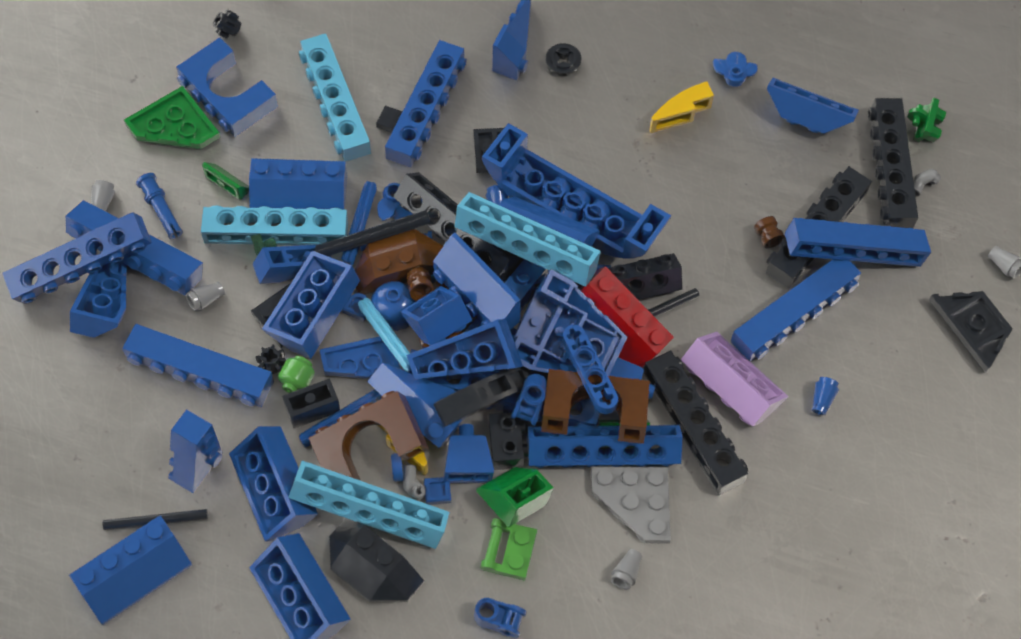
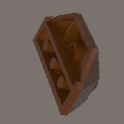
(393, 259)

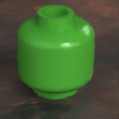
(296, 374)

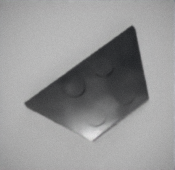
(975, 323)

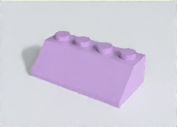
(733, 378)

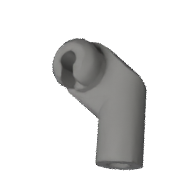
(929, 176)
(411, 484)

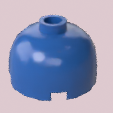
(390, 300)

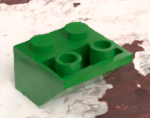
(516, 494)

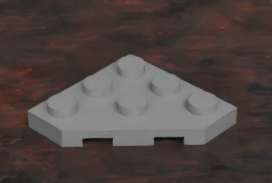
(636, 498)

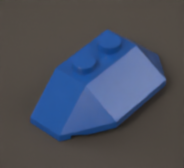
(808, 108)

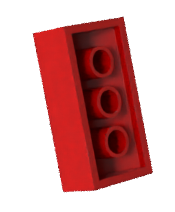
(643, 331)

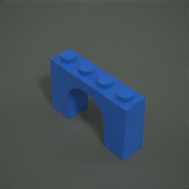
(235, 112)

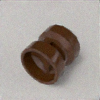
(769, 232)
(419, 282)

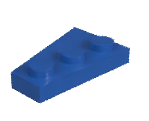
(356, 358)

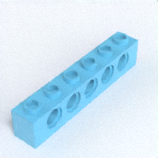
(320, 49)
(286, 233)
(527, 238)
(369, 504)

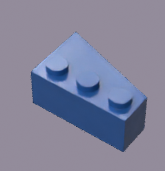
(194, 451)

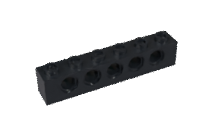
(849, 182)
(416, 186)
(903, 192)
(649, 276)
(721, 477)

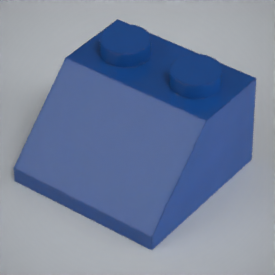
(437, 315)

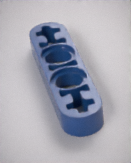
(588, 369)

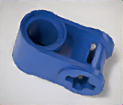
(528, 402)
(501, 617)

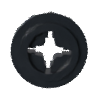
(563, 51)

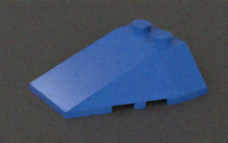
(550, 311)

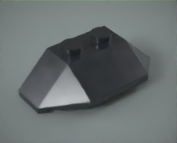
(371, 564)

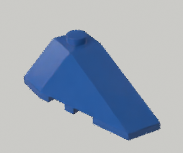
(421, 396)

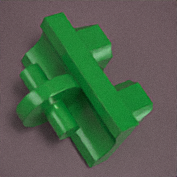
(923, 119)

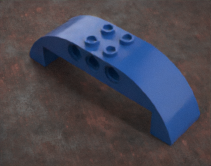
(533, 179)

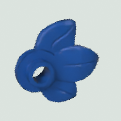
(735, 68)
(389, 206)

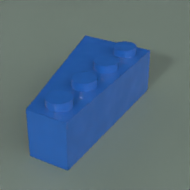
(476, 350)

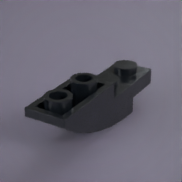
(481, 395)

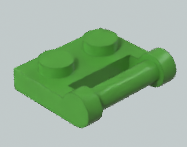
(517, 552)

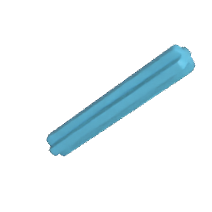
(385, 332)

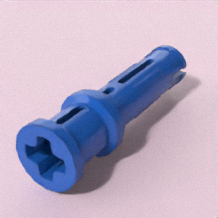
(155, 197)

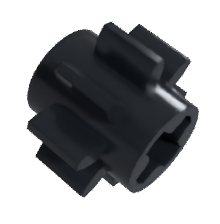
(227, 24)
(266, 356)

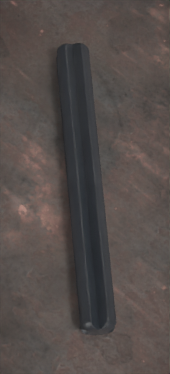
(374, 234)

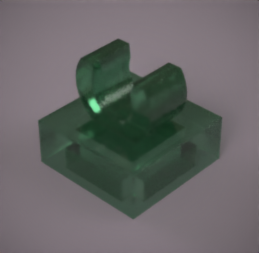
(258, 243)

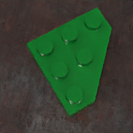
(174, 122)

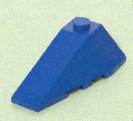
(511, 43)
(100, 301)

